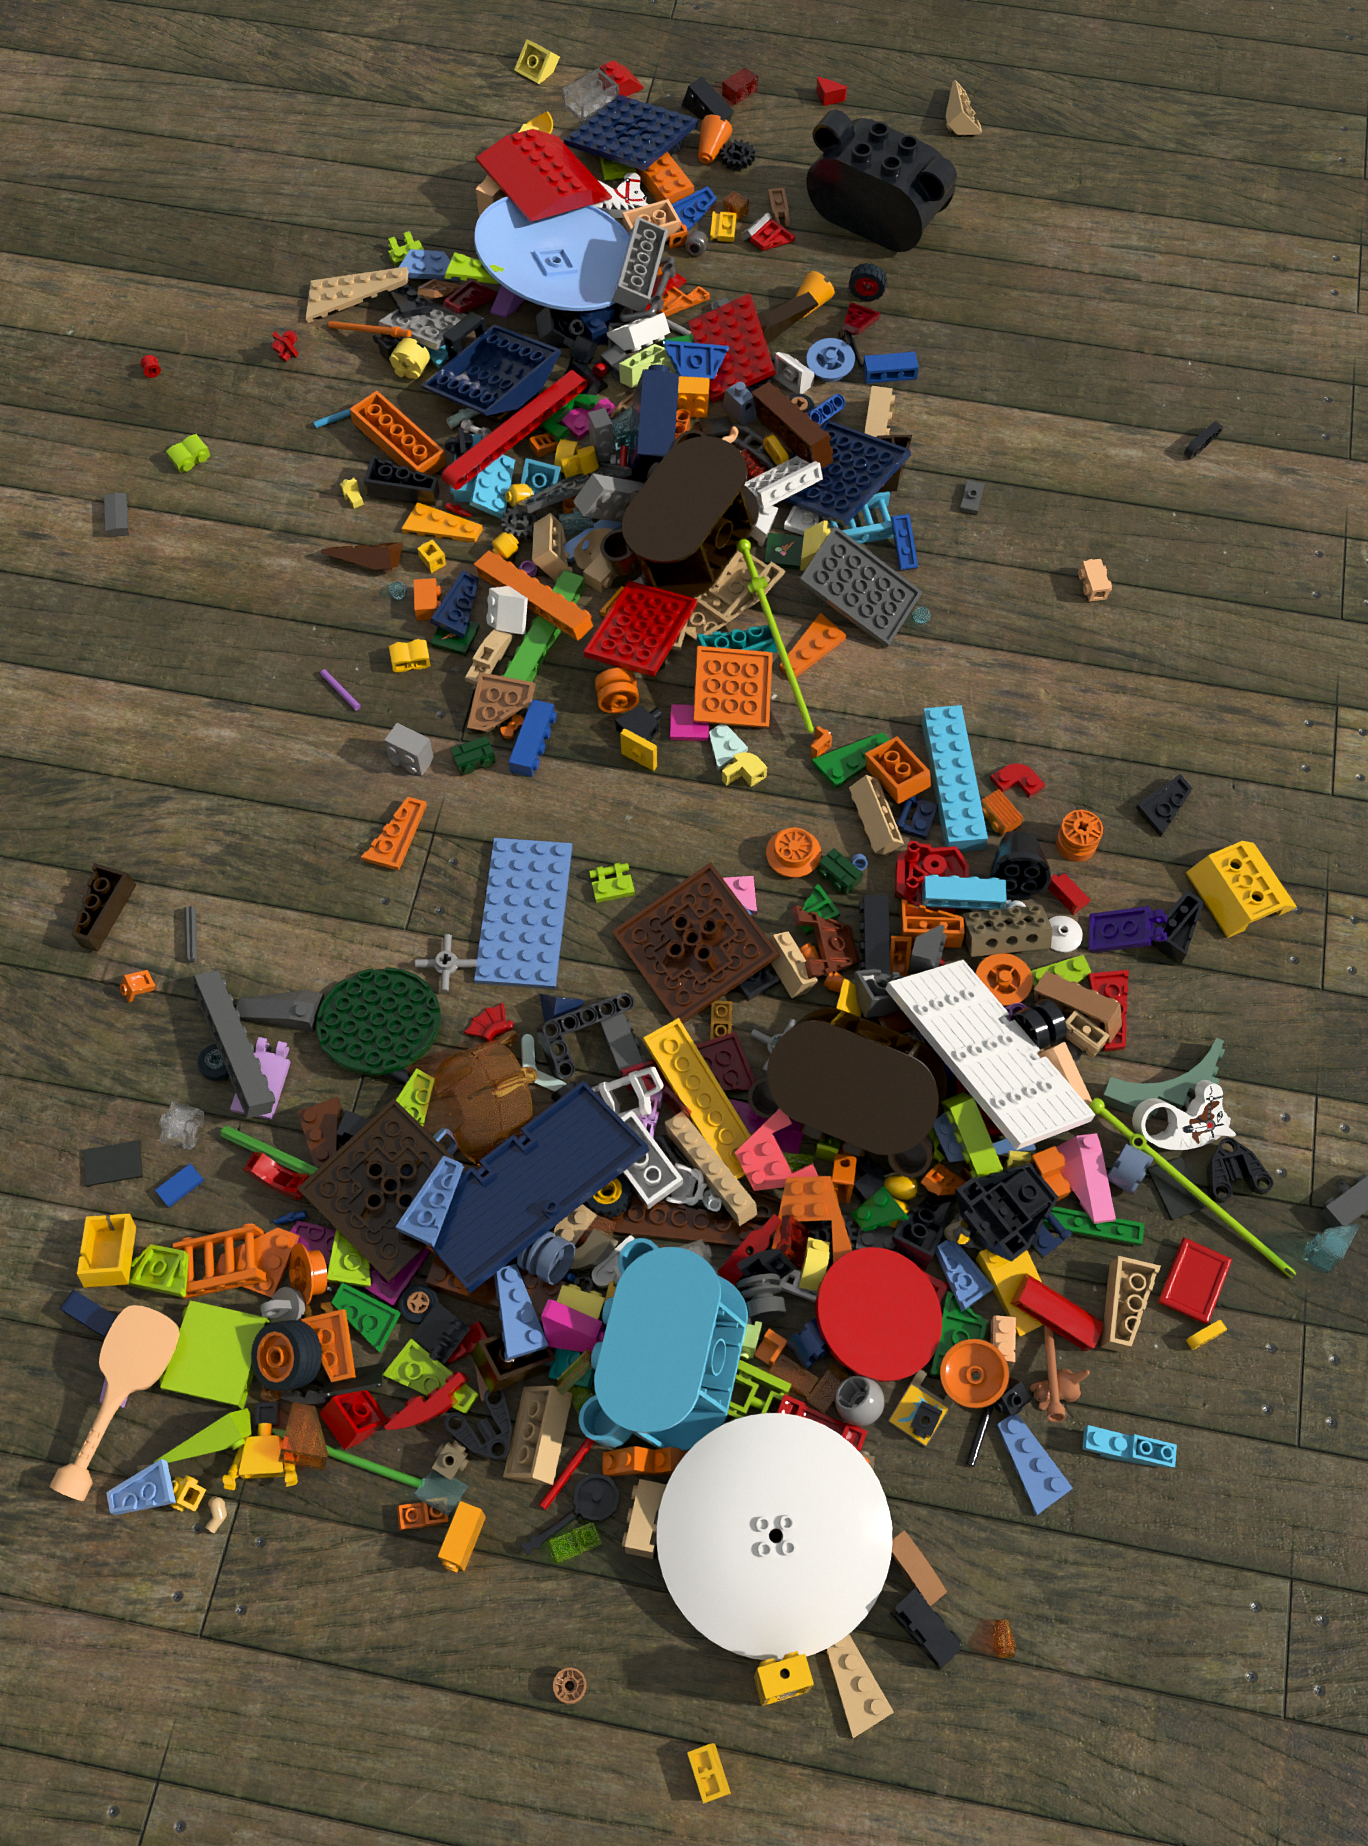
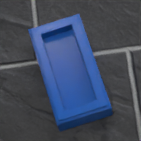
(179, 1185)

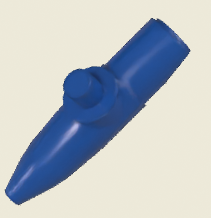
(291, 1217)

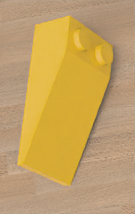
(1006, 1279)

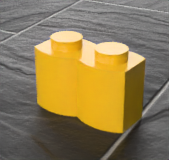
(409, 655)

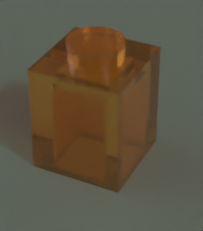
(736, 204)

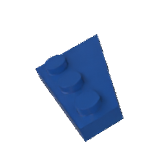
(694, 206)

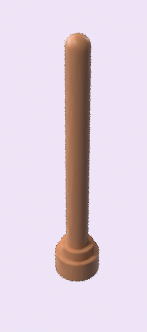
(1055, 1410)

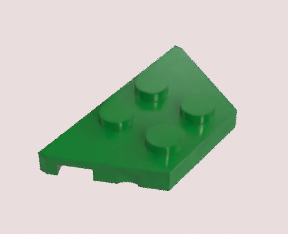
(956, 1328)

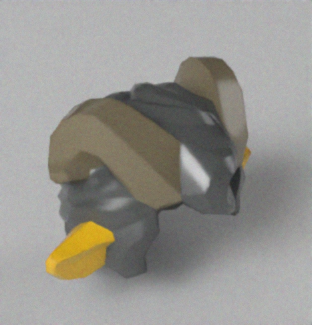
(960, 1232)

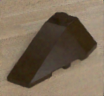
(784, 315)

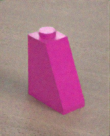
(570, 1328)

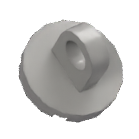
(284, 1305)

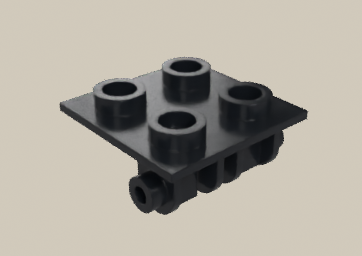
(440, 1333)

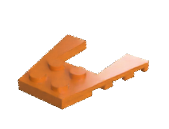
(814, 1201)

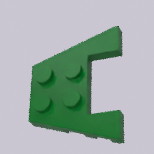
(552, 425)

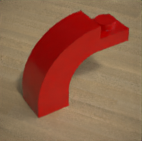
(275, 1176)

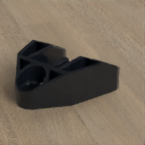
(1236, 1166)
(466, 1435)

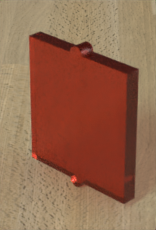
(675, 1103)

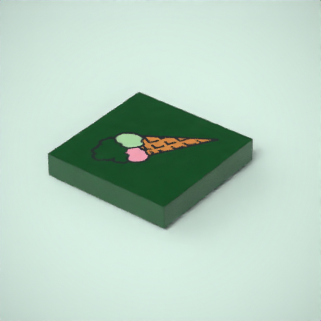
(784, 550)
(453, 643)

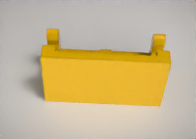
(709, 1773)

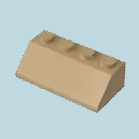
(538, 1435)

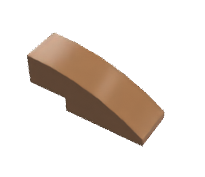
(916, 1568)

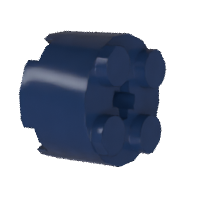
(808, 1345)

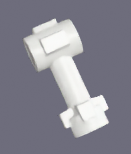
(468, 426)
(711, 1201)

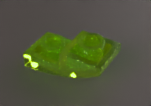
(575, 1543)

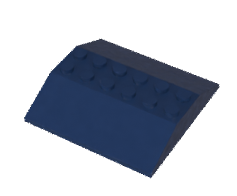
(495, 372)

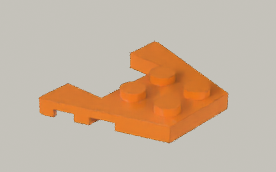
(677, 301)

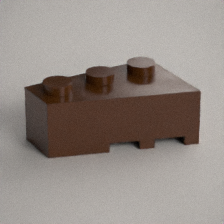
(320, 1128)

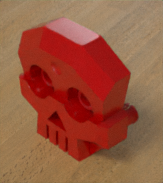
(916, 863)

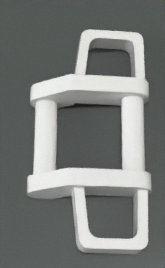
(641, 1091)

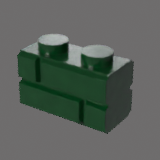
(473, 755)
(839, 872)

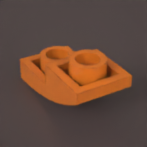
(418, 1516)

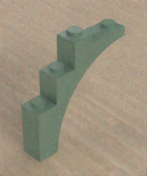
(1177, 1092)

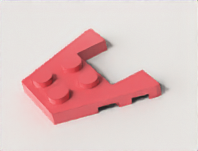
(763, 1158)

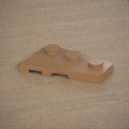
(437, 288)

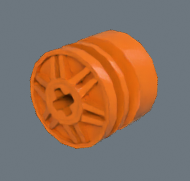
(1079, 835)

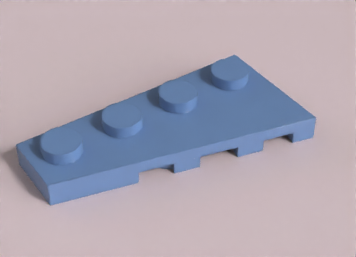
(430, 1206)
(520, 1324)
(1037, 1471)

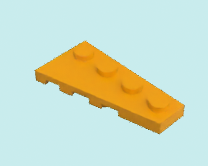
(441, 524)

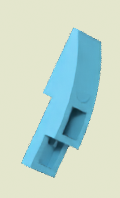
(1129, 1448)

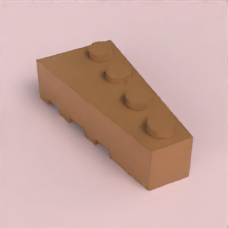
(1071, 996)

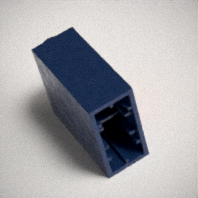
(652, 419)

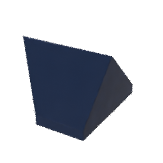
(555, 1006)

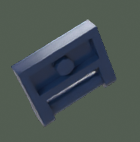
(921, 820)
(1045, 1242)

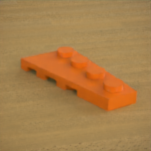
(814, 644)
(397, 836)

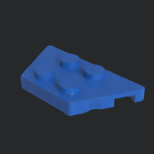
(695, 358)

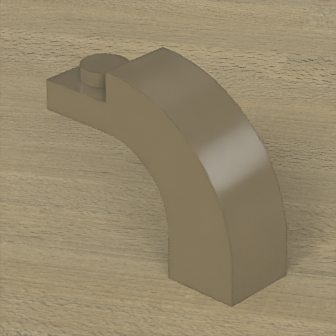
(594, 1250)

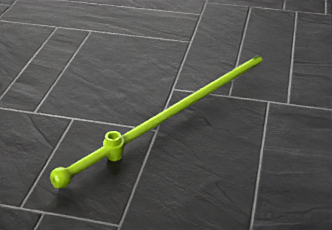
(758, 585)
(1097, 1107)

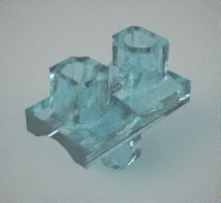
(575, 521)

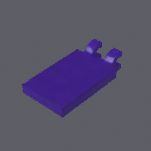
(1125, 929)

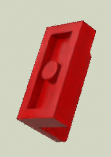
(1068, 893)

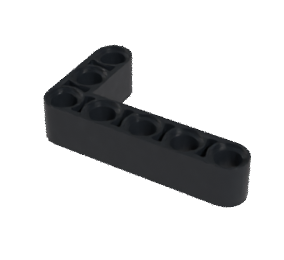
(577, 1022)

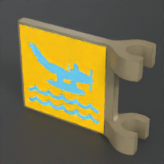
(909, 1404)

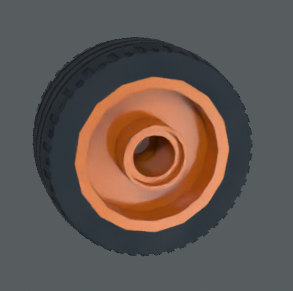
(286, 1355)

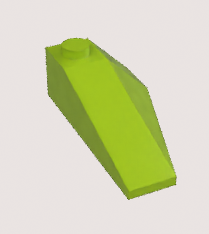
(220, 1435)

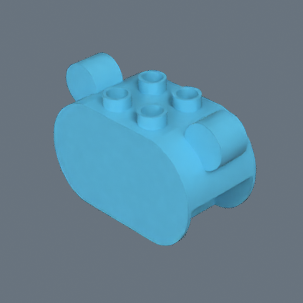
(665, 1350)

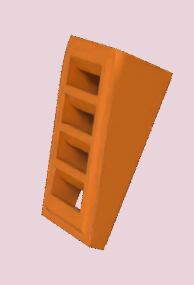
(539, 445)

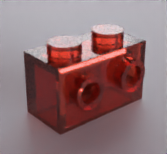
(740, 86)

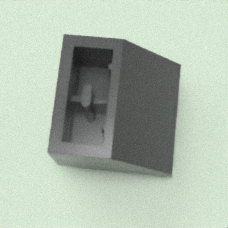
(927, 950)

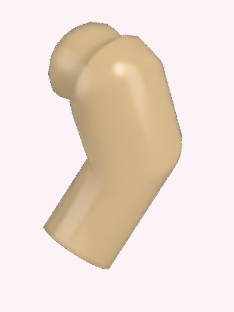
(218, 1512)

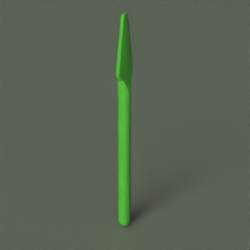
(365, 1464)

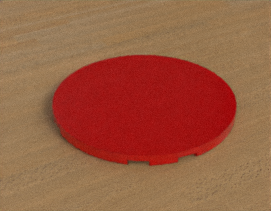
(878, 1314)

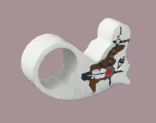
(1191, 1129)

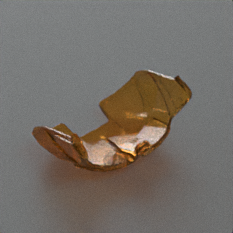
(496, 1112)

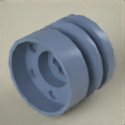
(548, 1258)

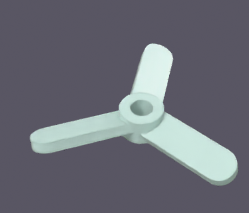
(528, 1060)

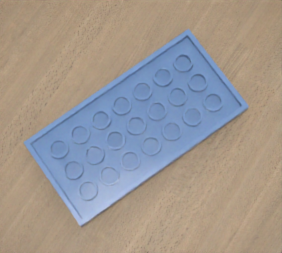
(524, 913)

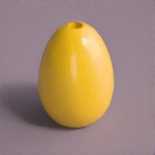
(901, 1187)

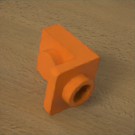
(822, 742)
(136, 984)

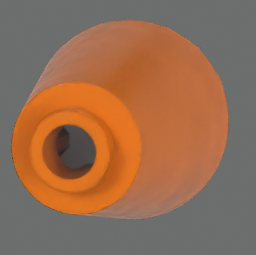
(712, 137)

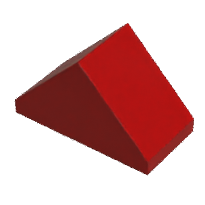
(830, 91)

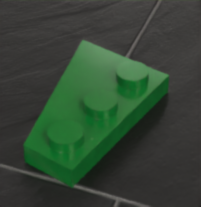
(367, 1315)

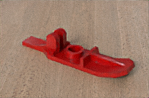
(758, 1240)

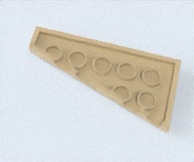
(349, 290)

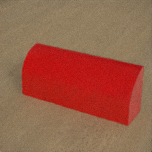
(1057, 1313)

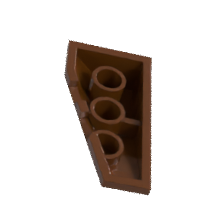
(379, 556)

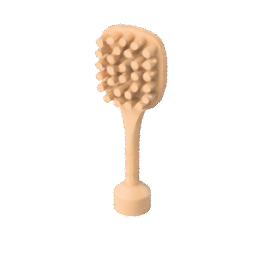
(131, 1361)

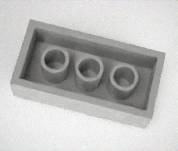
(605, 497)

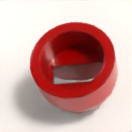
(600, 369)

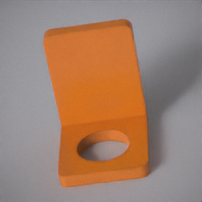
(683, 235)

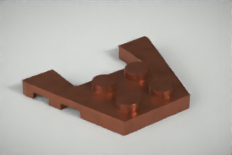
(834, 943)

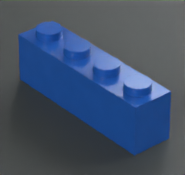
(532, 737)

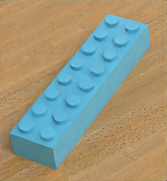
(954, 778)

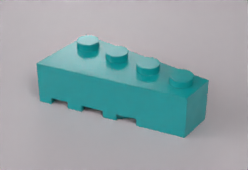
(754, 639)

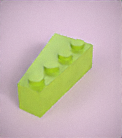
(971, 1135)

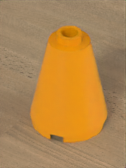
(817, 288)

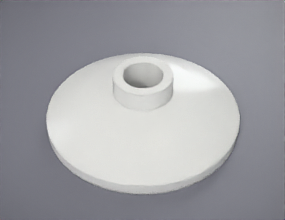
(1067, 941)

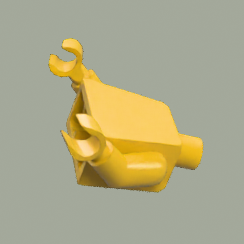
(260, 1459)

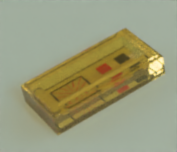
(574, 1372)

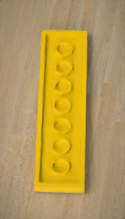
(699, 1091)

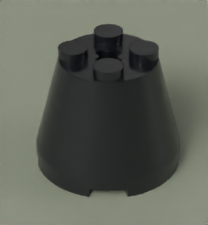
(1021, 865)

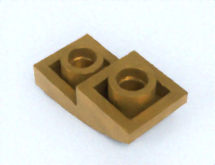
(720, 1019)

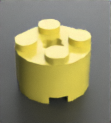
(409, 358)

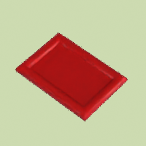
(1195, 1280)

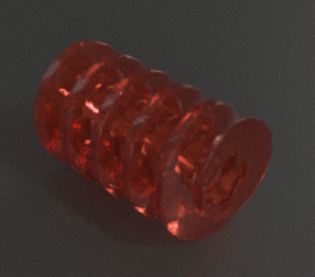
(754, 467)

